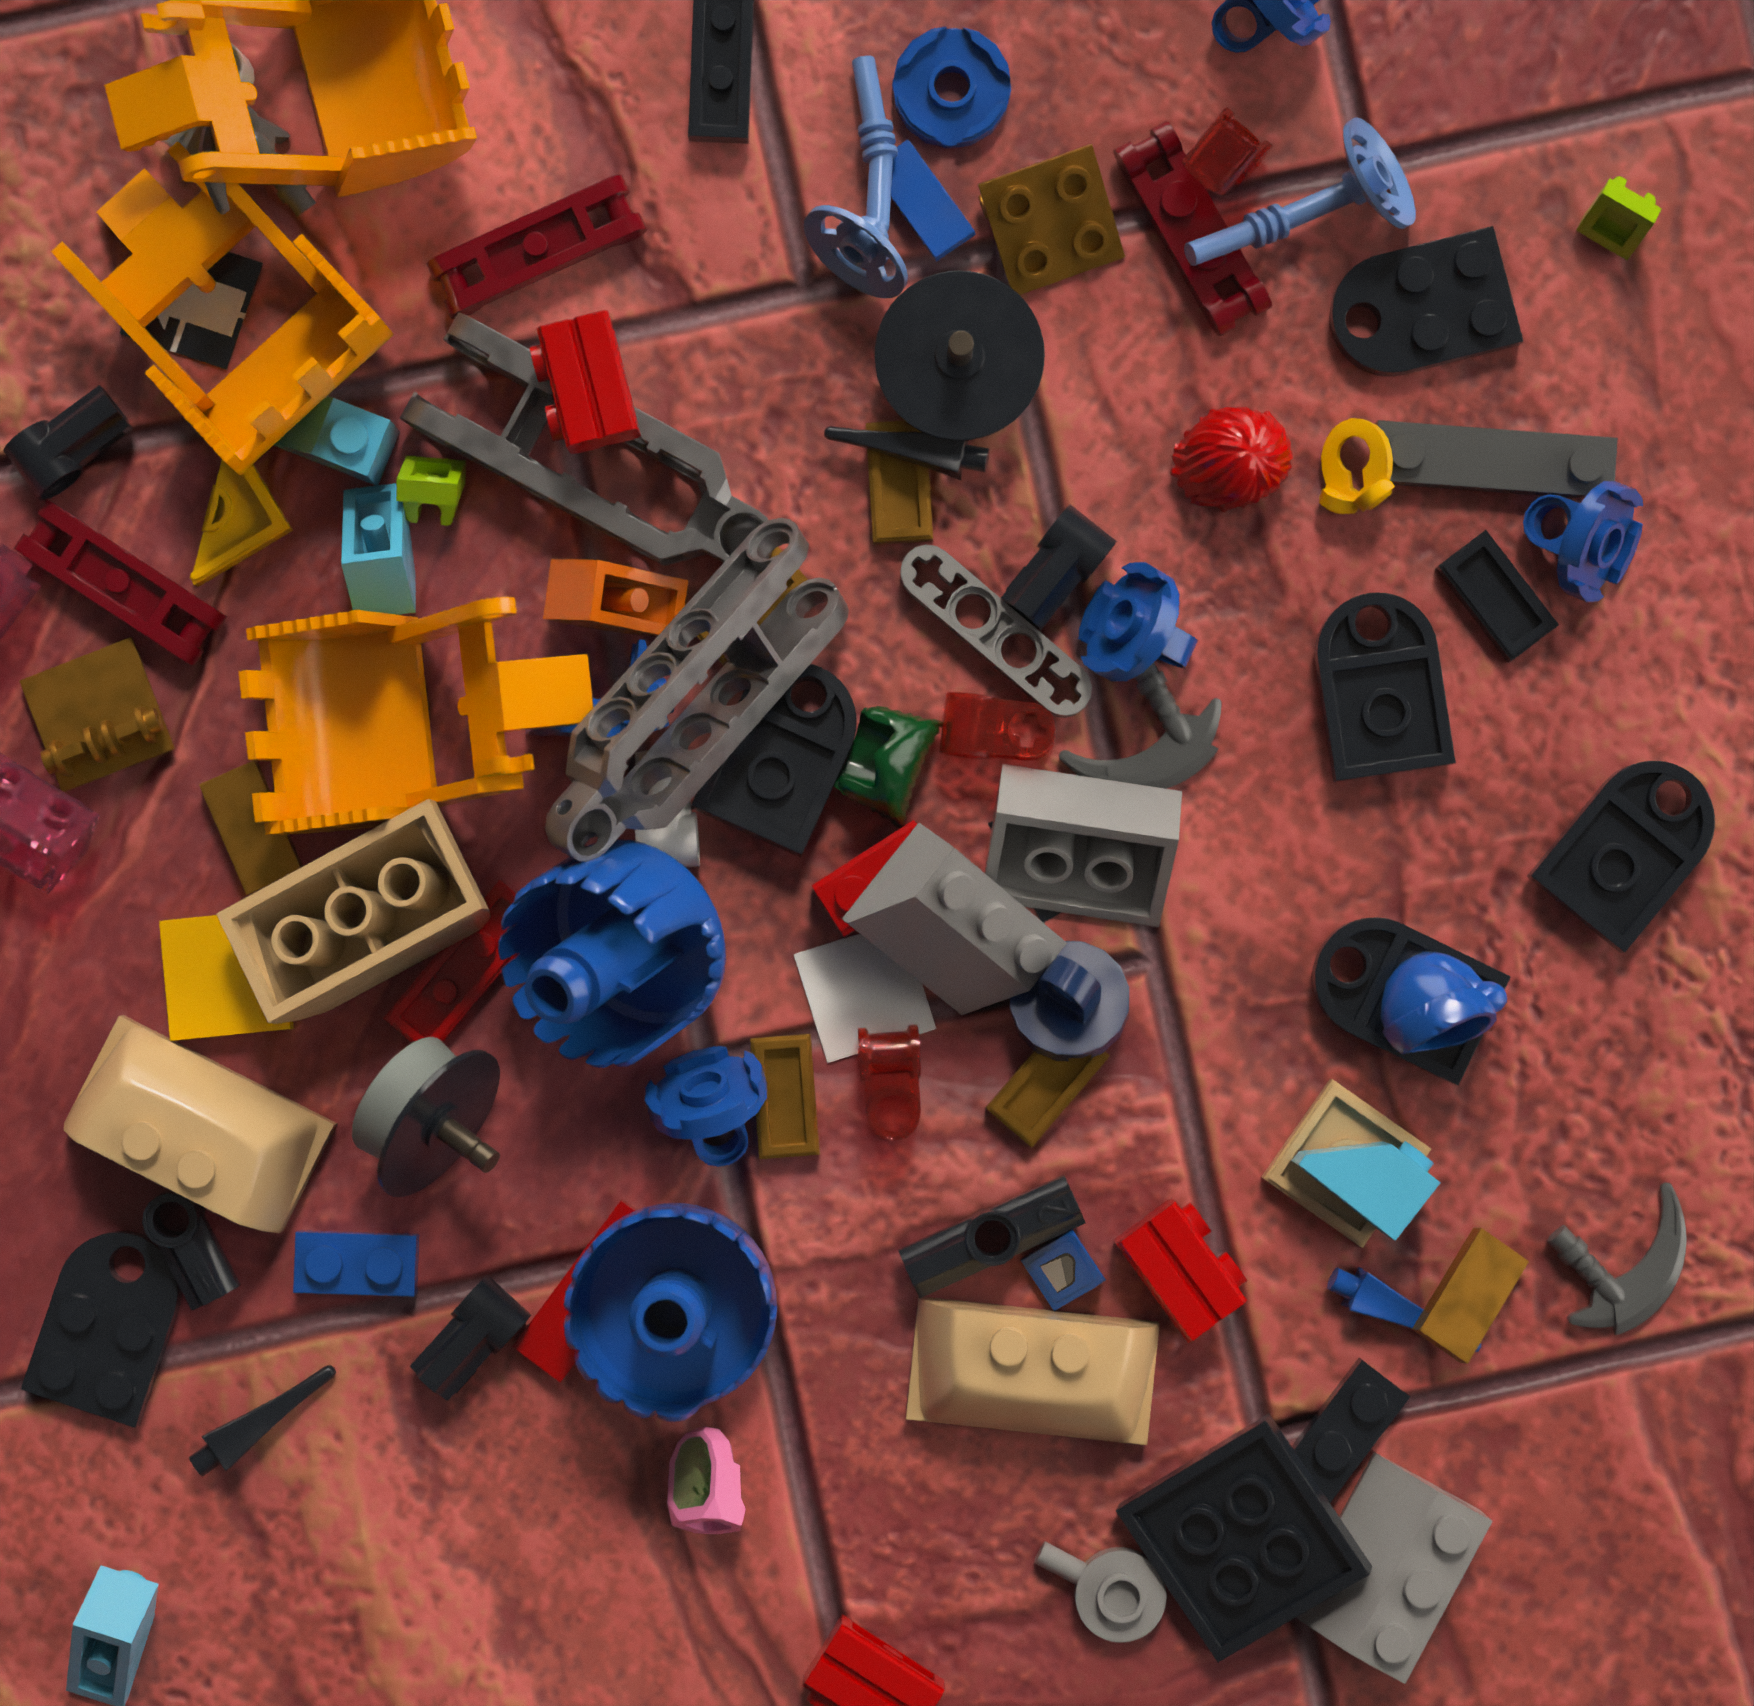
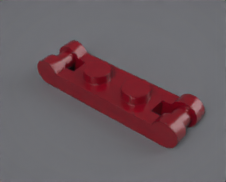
(1185, 212)
(536, 245)
(119, 582)

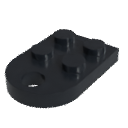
(1430, 305)
(1382, 696)
(784, 767)
(1625, 854)
(1357, 1004)
(105, 1331)

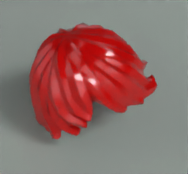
(1232, 458)

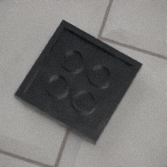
(1244, 1538)

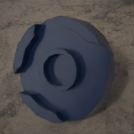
(1074, 1005)

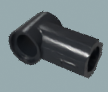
(54, 451)
(1064, 558)
(192, 1254)
(479, 1327)

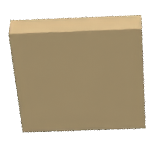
(1333, 1121)

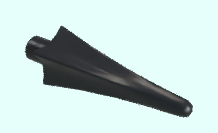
(918, 448)
(235, 1438)

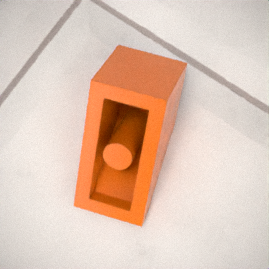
(612, 597)

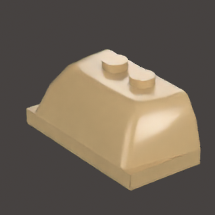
(355, 916)
(198, 1127)
(1032, 1370)

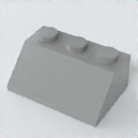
(1084, 844)
(952, 925)
(1418, 1555)

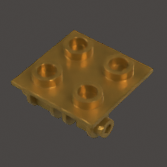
(1051, 220)
(96, 715)

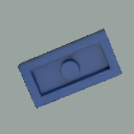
(356, 1263)

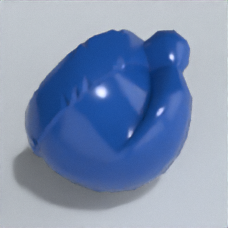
(1437, 1003)

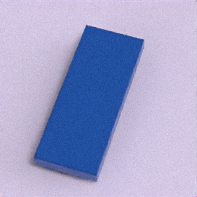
(927, 204)

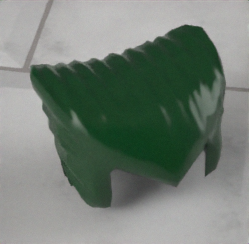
(886, 760)

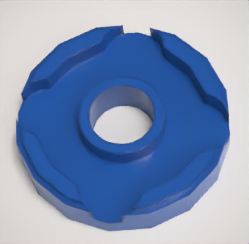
(943, 121)

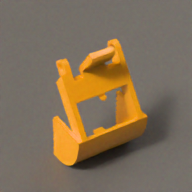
(373, 73)
(286, 372)
(355, 721)

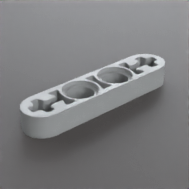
(989, 638)

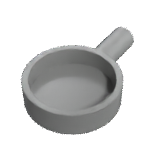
(1113, 1590)

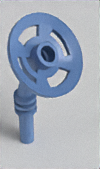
(1360, 184)
(864, 239)

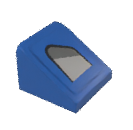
(1063, 1269)

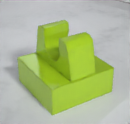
(1619, 218)
(430, 482)

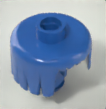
(613, 953)
(670, 1310)

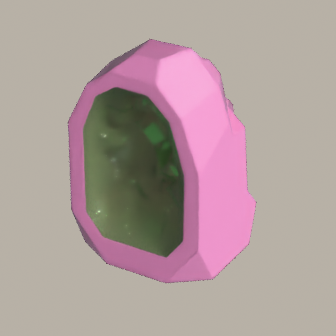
(705, 1484)

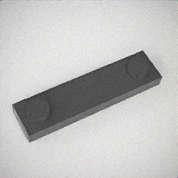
(1499, 459)

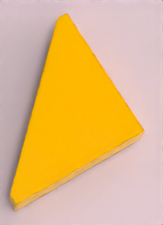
(237, 522)

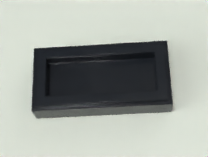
(1497, 596)

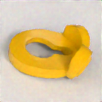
(1339, 492)

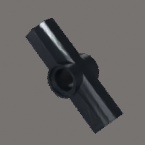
(1030, 1220)

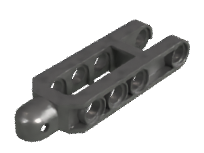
(716, 524)
(758, 659)

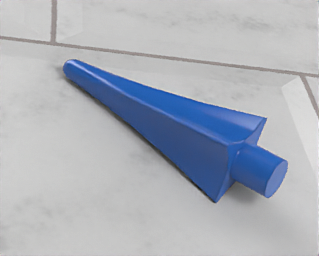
(1373, 1298)

